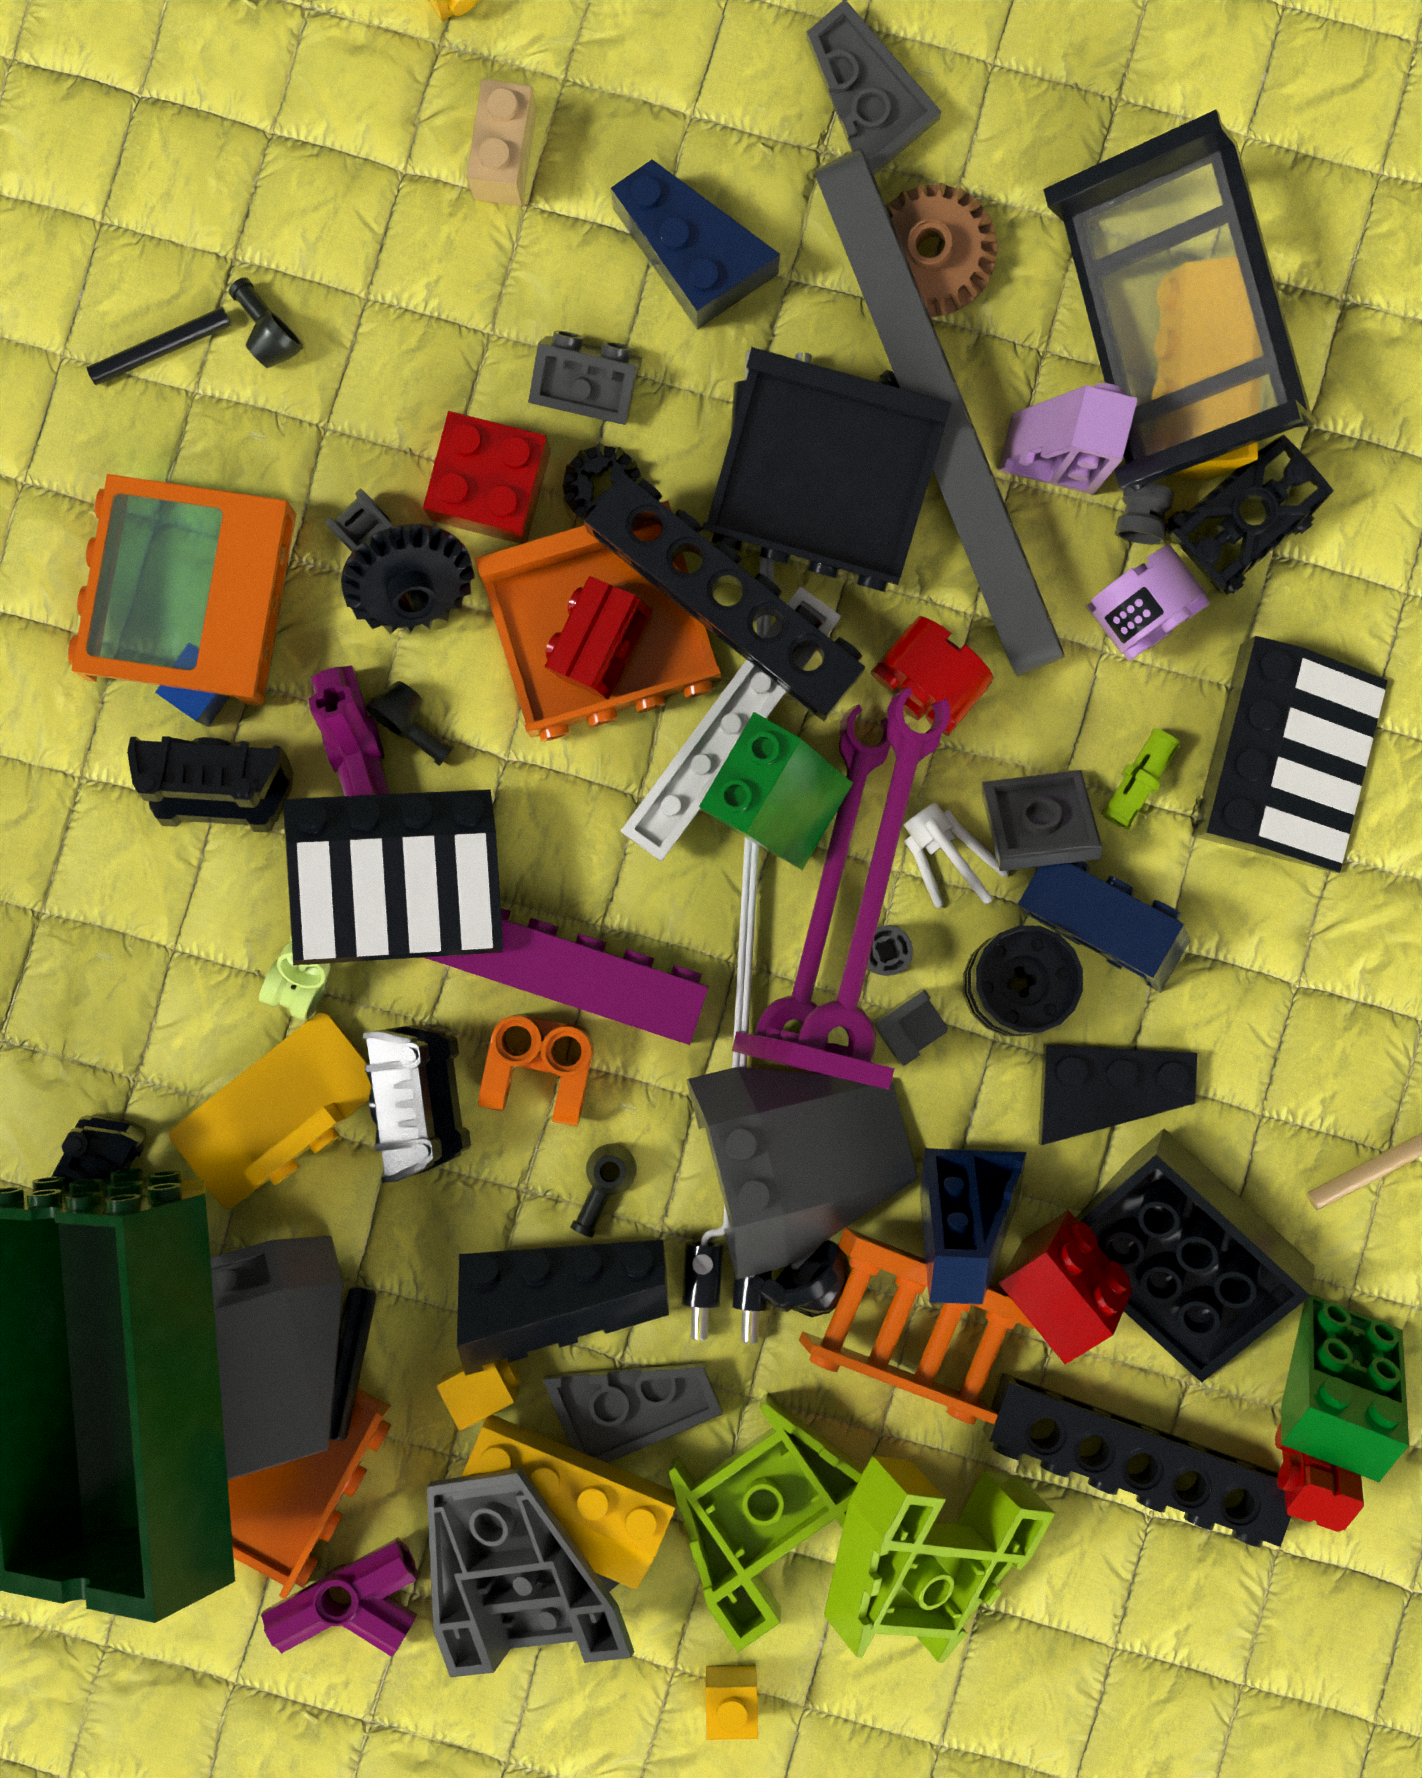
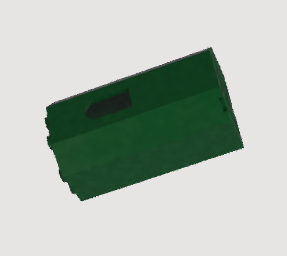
(111, 1396)

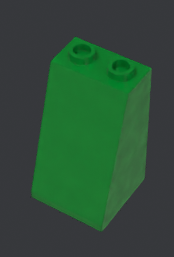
(776, 791)

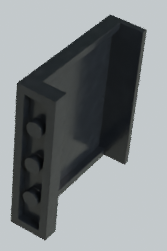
(826, 469)

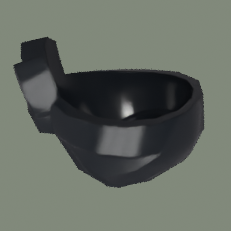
(810, 1288)

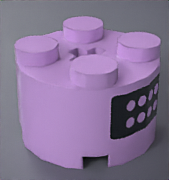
(1148, 602)

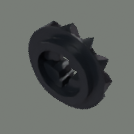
(594, 461)

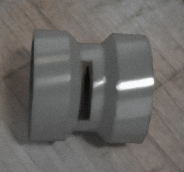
(1145, 514)
(885, 950)

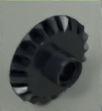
(407, 577)

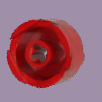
(933, 671)

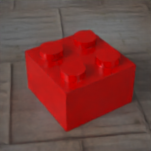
(487, 477)
(1067, 1286)

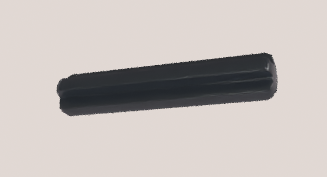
(350, 1357)

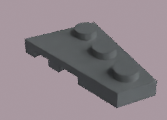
(868, 87)
(630, 1408)

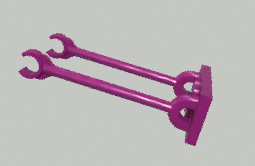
(810, 1047)

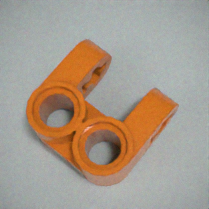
(541, 1057)

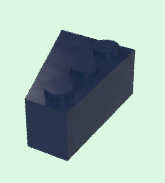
(692, 243)
(1107, 920)
(966, 1217)

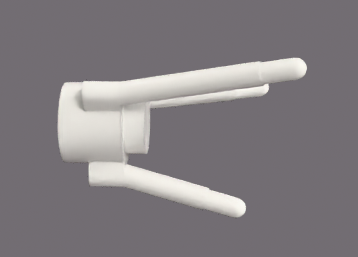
(933, 831)

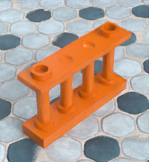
(866, 1259)

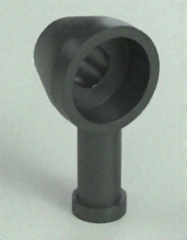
(270, 338)
(398, 711)
(602, 1187)

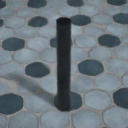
(159, 346)

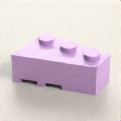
(1070, 437)

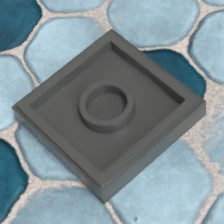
(1041, 820)

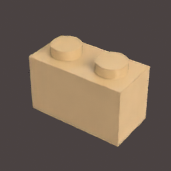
(501, 142)

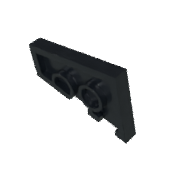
(1109, 1086)

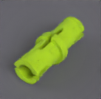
(1141, 778)

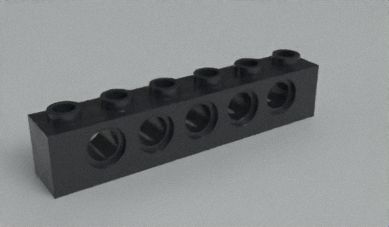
(632, 502)
(1021, 1403)

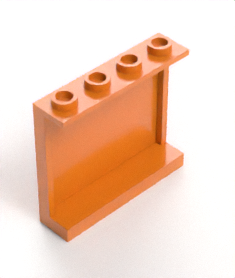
(530, 602)
(292, 1506)

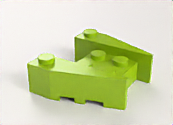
(757, 1512)
(920, 1575)

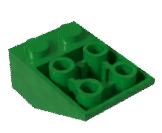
(1346, 1390)

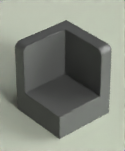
(910, 1026)

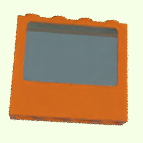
(183, 588)

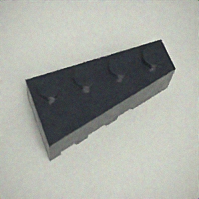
(553, 1296)

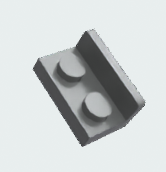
(584, 377)

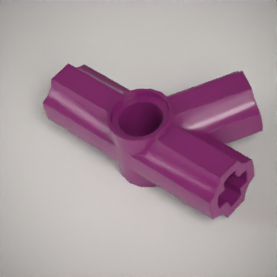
(348, 732)
(369, 1615)

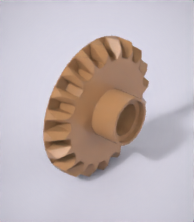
(969, 249)

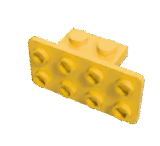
(275, 1112)

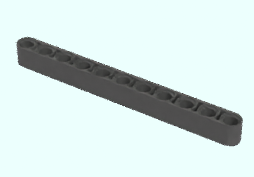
(924, 369)

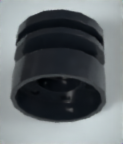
(1051, 974)

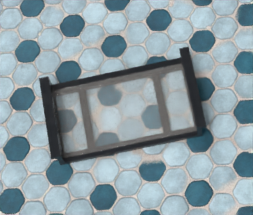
(1182, 299)

